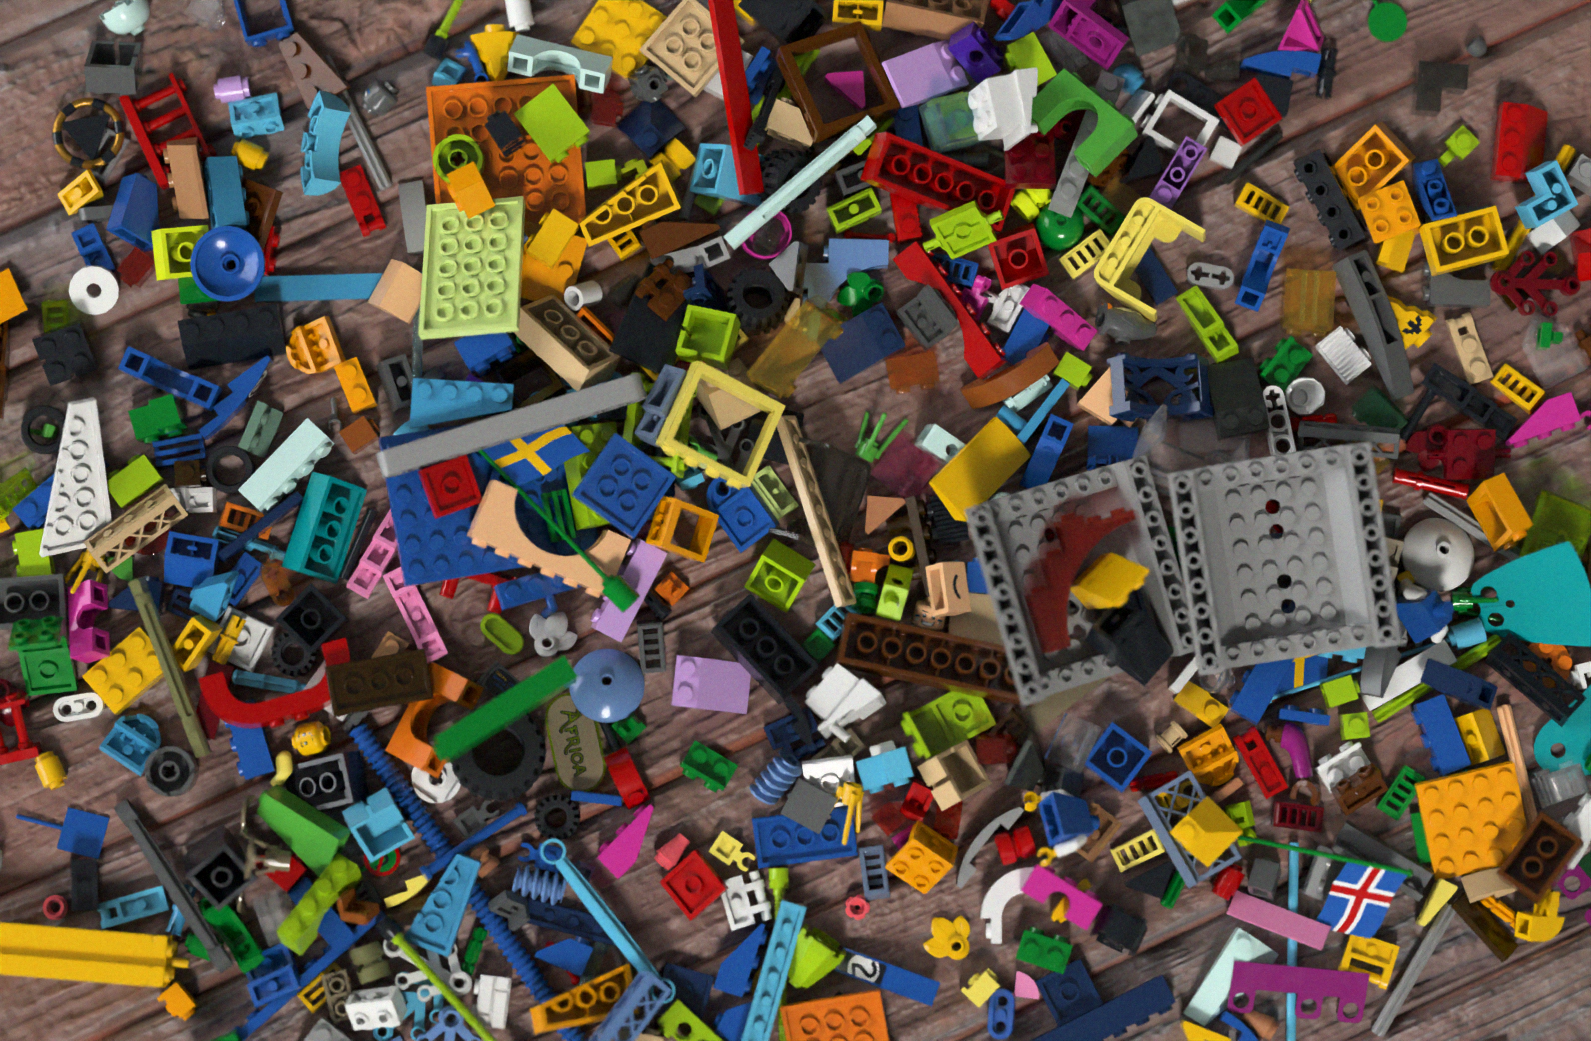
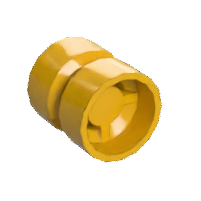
(674, 158)

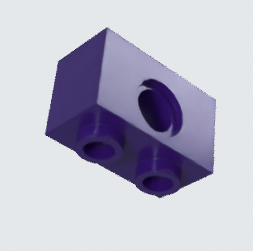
(976, 64)

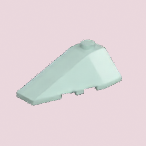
(1214, 990)

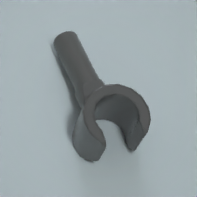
(334, 416)

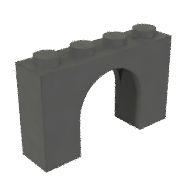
(1451, 292)

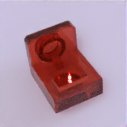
(948, 821)

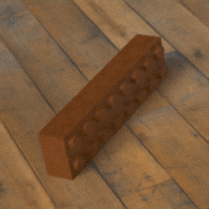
(927, 658)

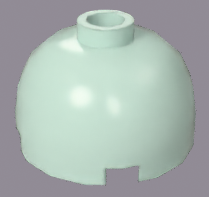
(126, 16)

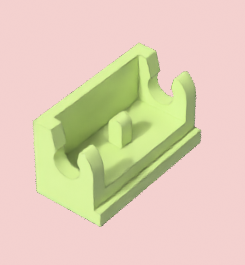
(774, 493)

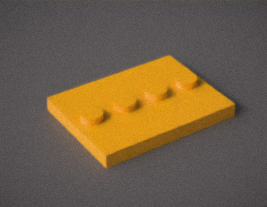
(542, 281)

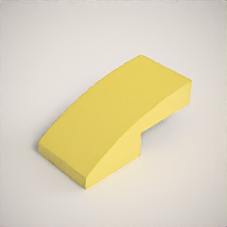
(413, 885)

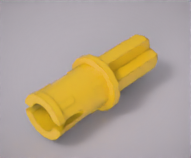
(228, 639)

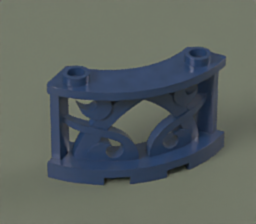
(1128, 406)

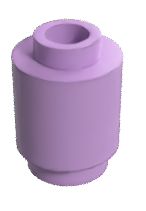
(232, 89)

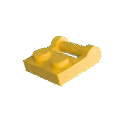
(1372, 952)

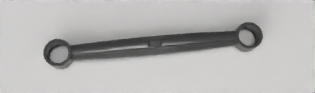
(174, 885)

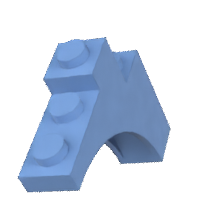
(843, 258)

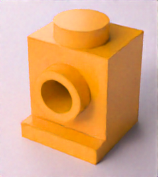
(179, 1001)

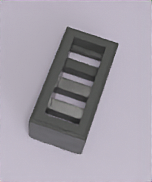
(650, 624)

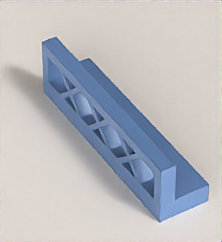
(626, 1004)

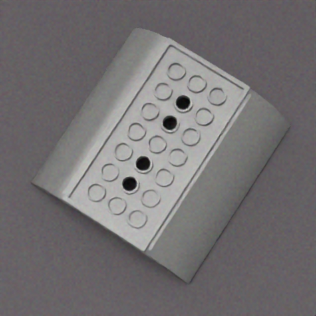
(1012, 541)
(1328, 548)

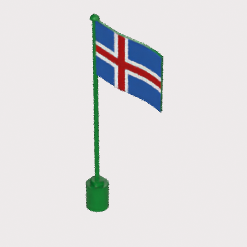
(1358, 893)

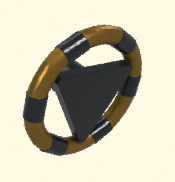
(88, 133)

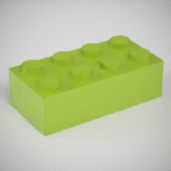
(594, 438)

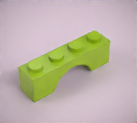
(303, 922)

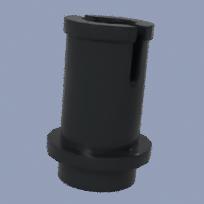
(657, 605)

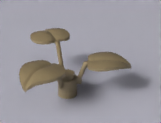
(275, 859)

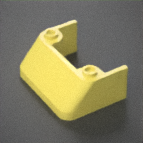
(1142, 224)

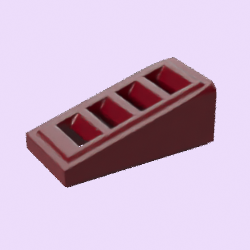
(1277, 815)

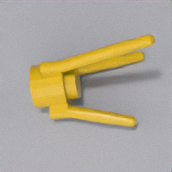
(88, 562)
(851, 795)

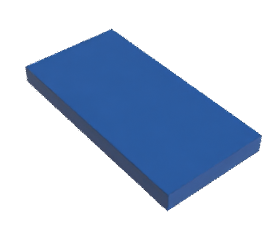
(787, 842)

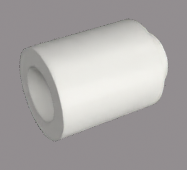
(519, 15)
(583, 294)

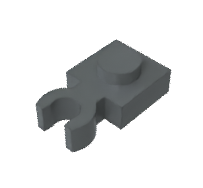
(472, 820)

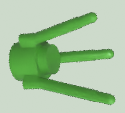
(868, 449)

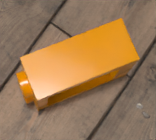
(1499, 513)
(661, 534)

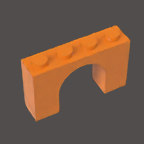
(410, 736)

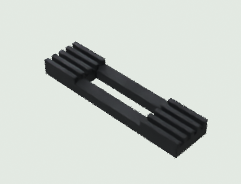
(757, 131)

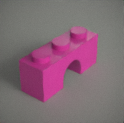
(1054, 312)
(87, 642)
(1082, 905)

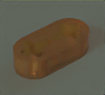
(271, 586)

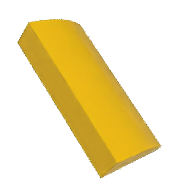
(979, 468)

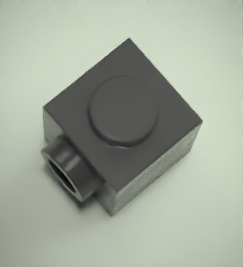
(1264, 878)

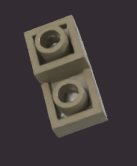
(337, 992)

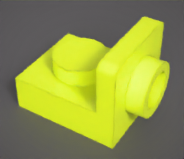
(634, 166)

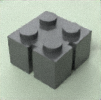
(105, 76)

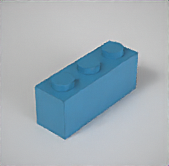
(224, 192)

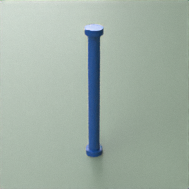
(472, 841)

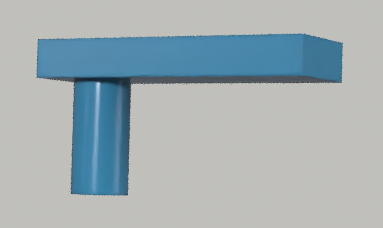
(1024, 428)

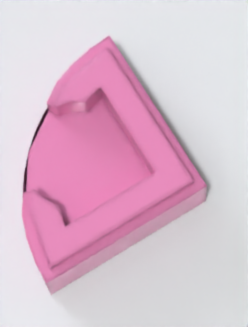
(1025, 986)

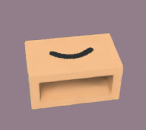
(948, 589)

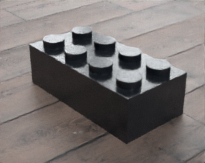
(764, 648)

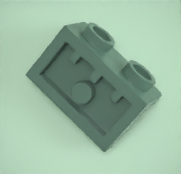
(261, 429)

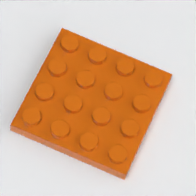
(837, 1018)

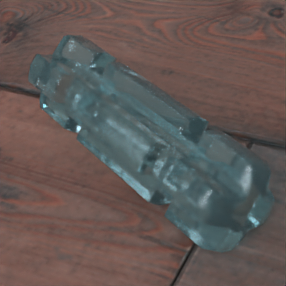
(594, 962)

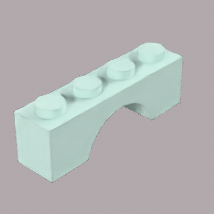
(534, 55)

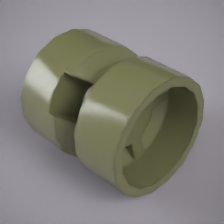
(370, 962)

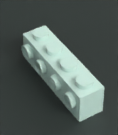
(286, 467)

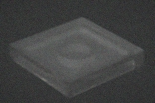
(1072, 743)

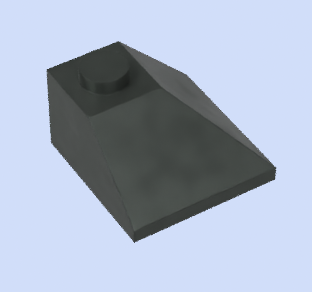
(1028, 765)

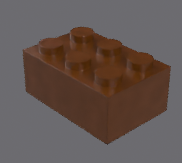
(1540, 859)

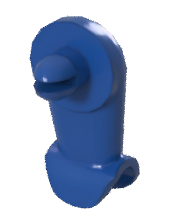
(471, 52)

